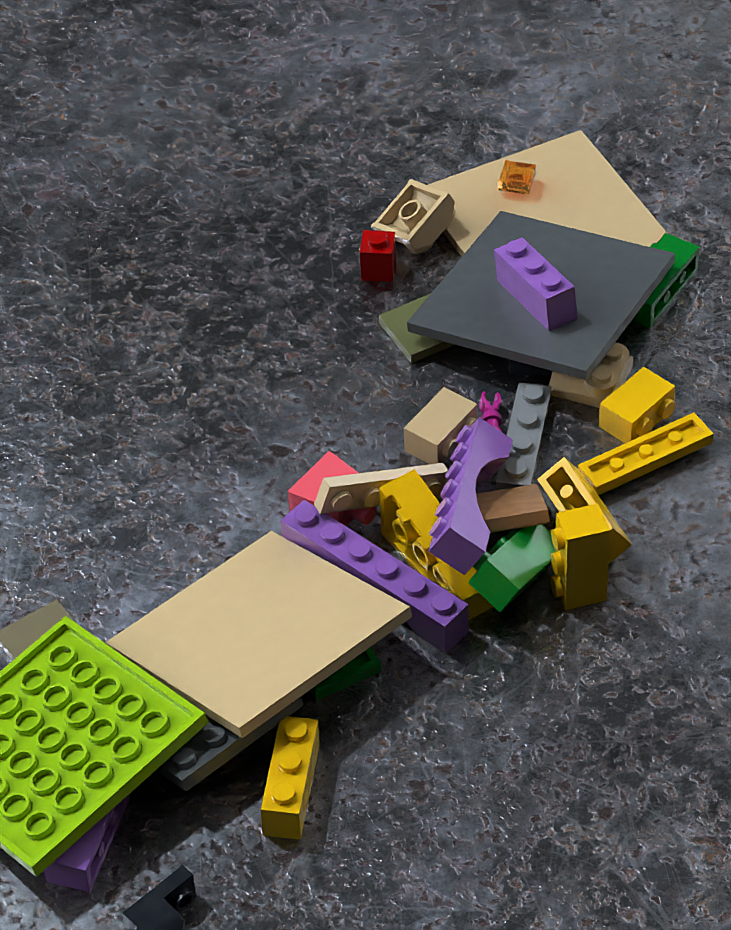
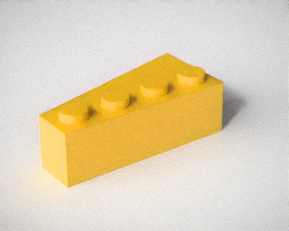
(406, 520)

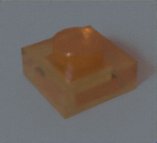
(517, 177)

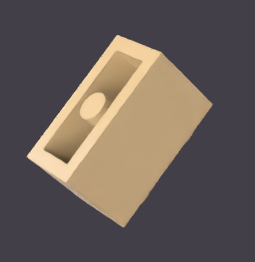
(435, 428)

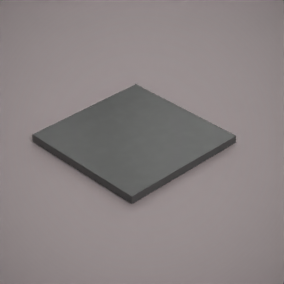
(480, 314)

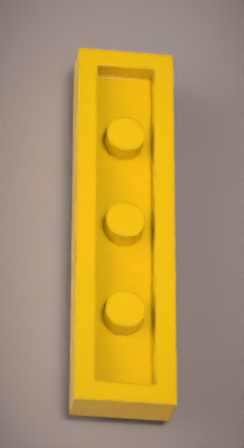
(646, 453)

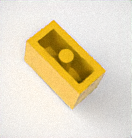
(637, 406)

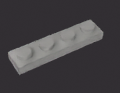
(527, 432)

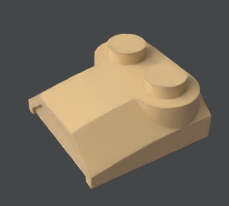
(417, 216)
(602, 382)

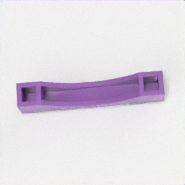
(460, 530)
(436, 613)

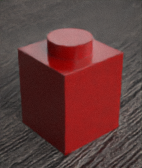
(378, 256)

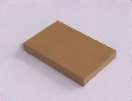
(513, 508)

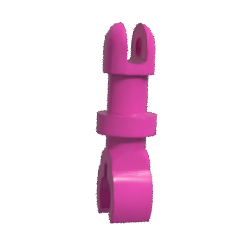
(489, 411)

